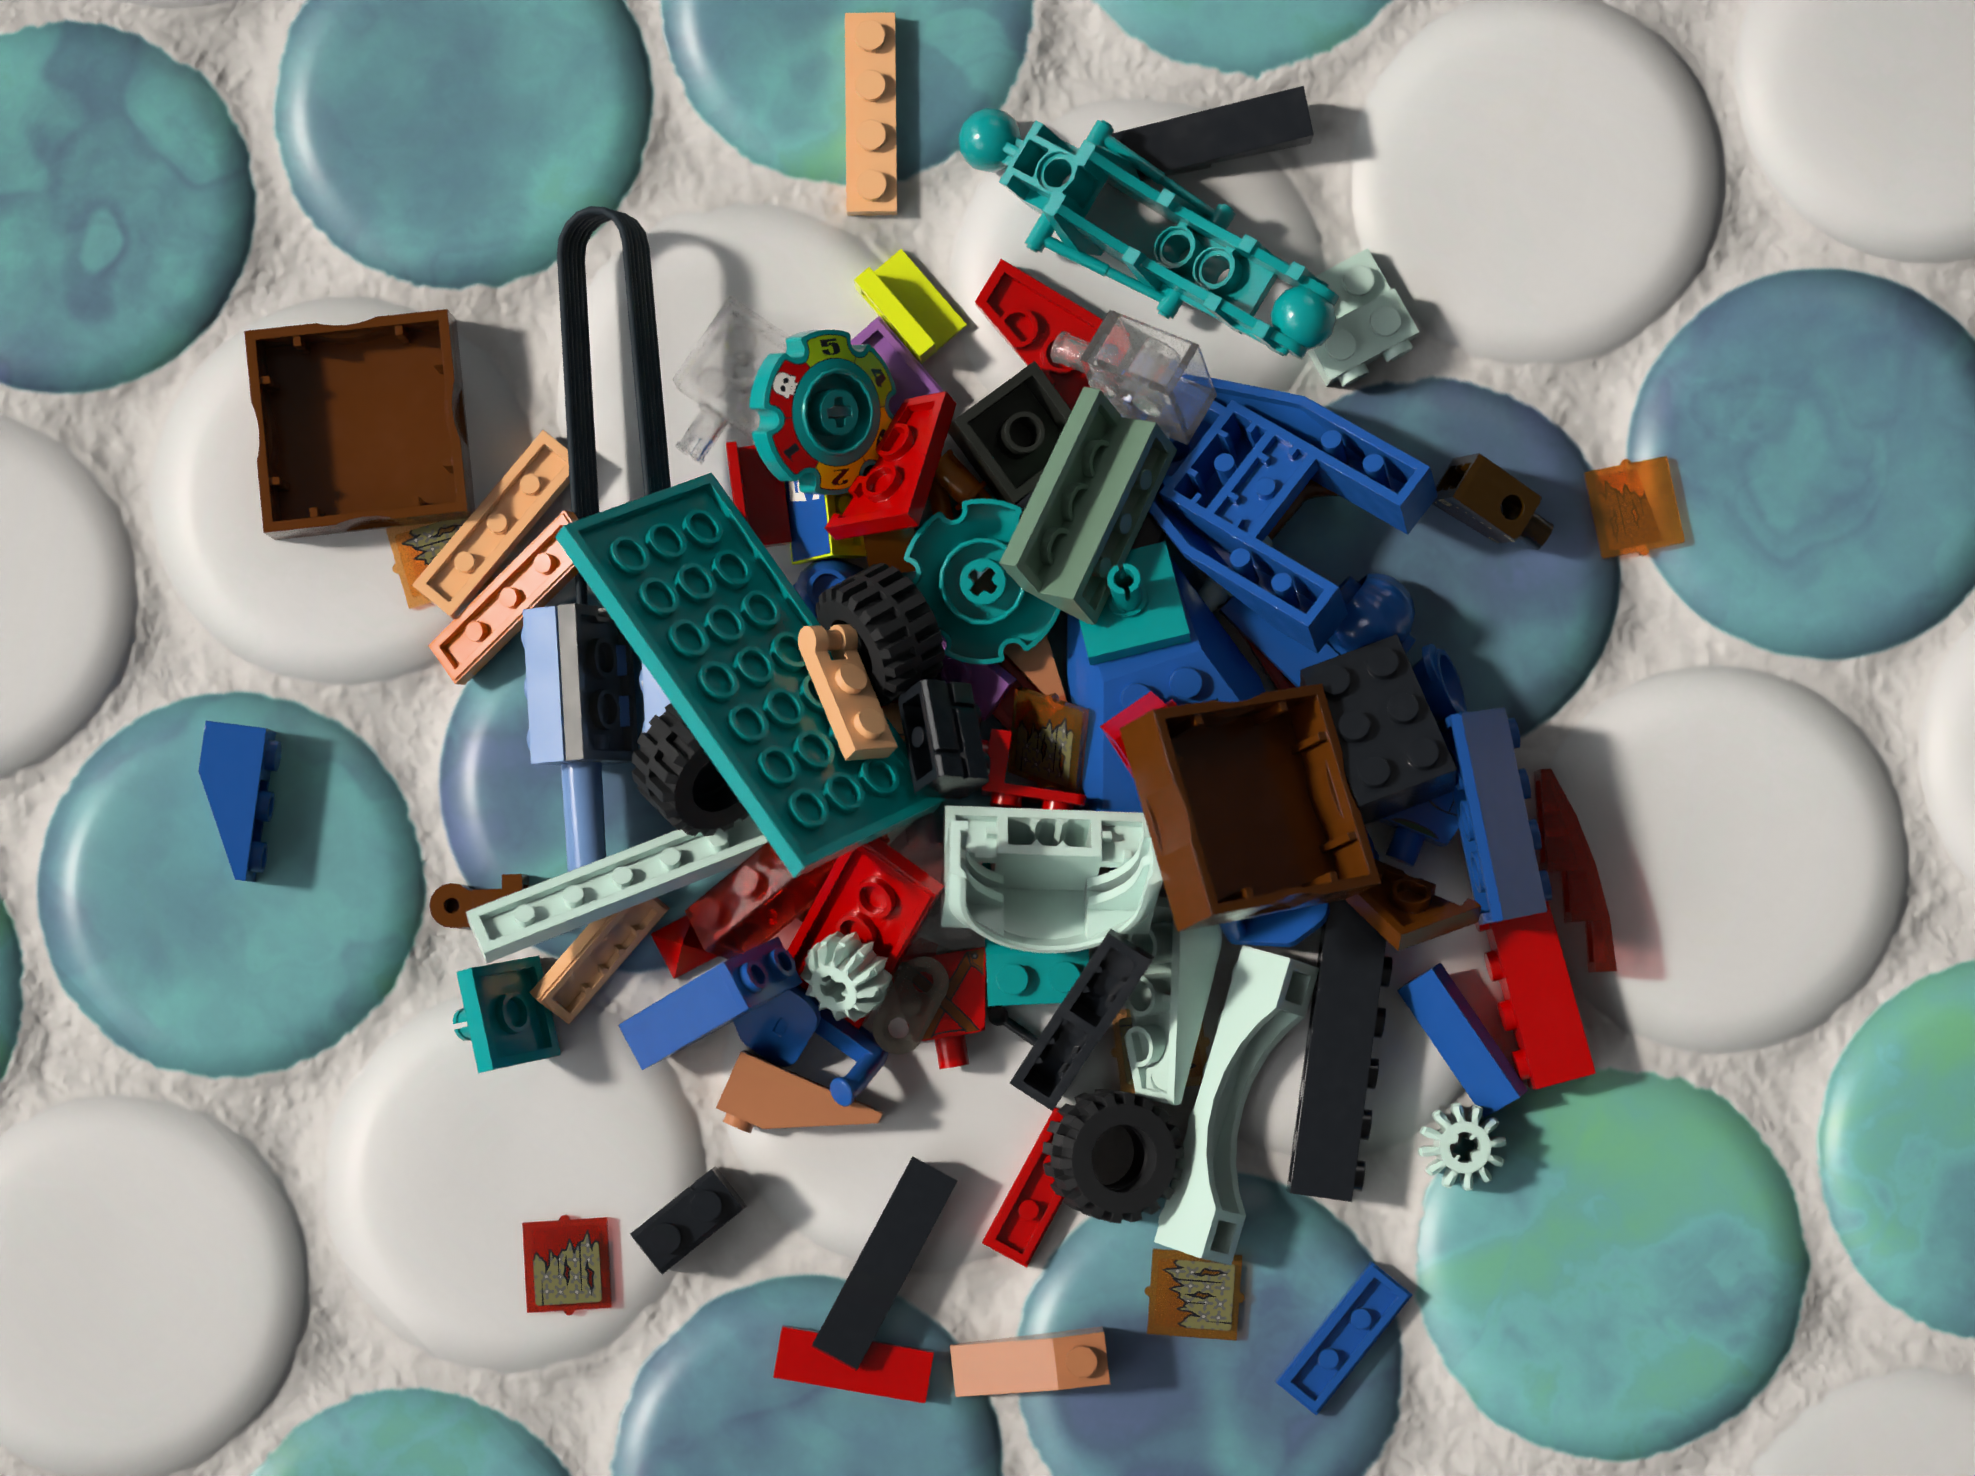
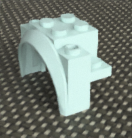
(1045, 876)

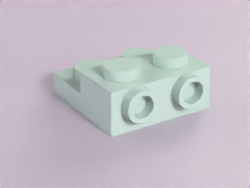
(1368, 321)

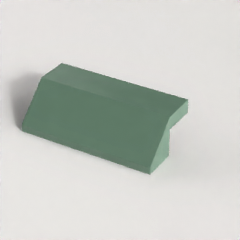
(1088, 506)

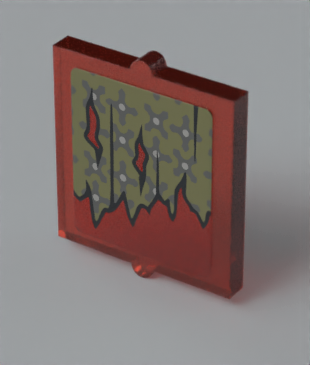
(567, 1264)

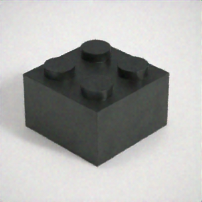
(1012, 433)

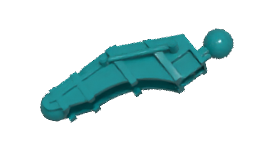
(1041, 162)

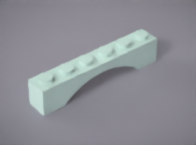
(1262, 1005)

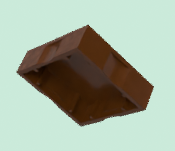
(360, 424)
(1249, 806)

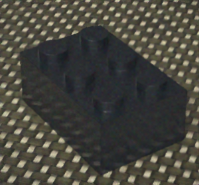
(1384, 729)

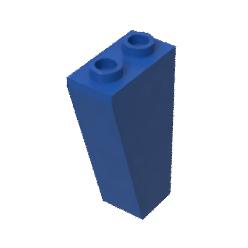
(710, 1002)

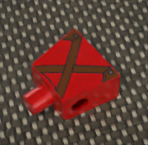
(962, 1007)

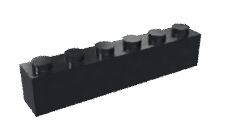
(1339, 1057)

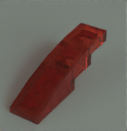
(1568, 852)

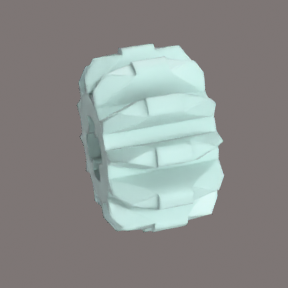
(846, 976)
(1475, 1158)

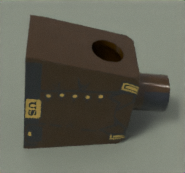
(1474, 492)

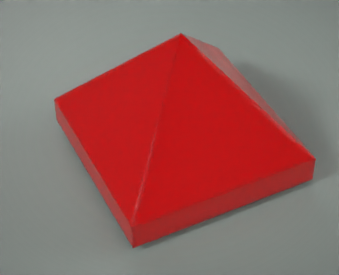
(680, 947)

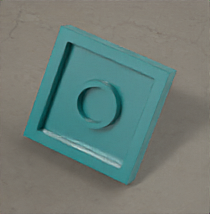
(1141, 609)
(502, 1015)

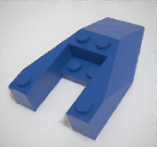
(1245, 473)
(1186, 672)

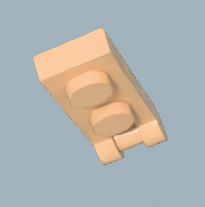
(846, 692)

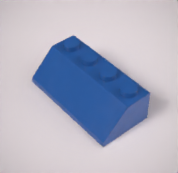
(1493, 815)

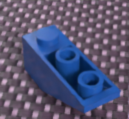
(236, 780)

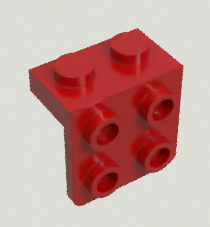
(1012, 795)

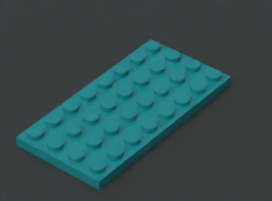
(723, 646)

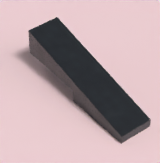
(1223, 133)
(1081, 1019)
(884, 1263)

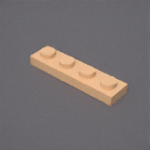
(871, 114)
(496, 526)

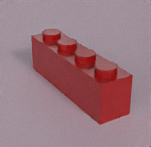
(1537, 1000)

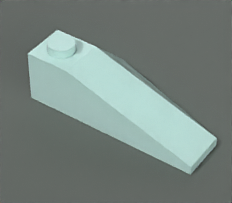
(1169, 1003)

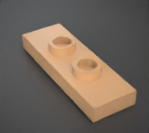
(595, 958)

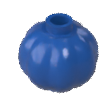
(1376, 610)

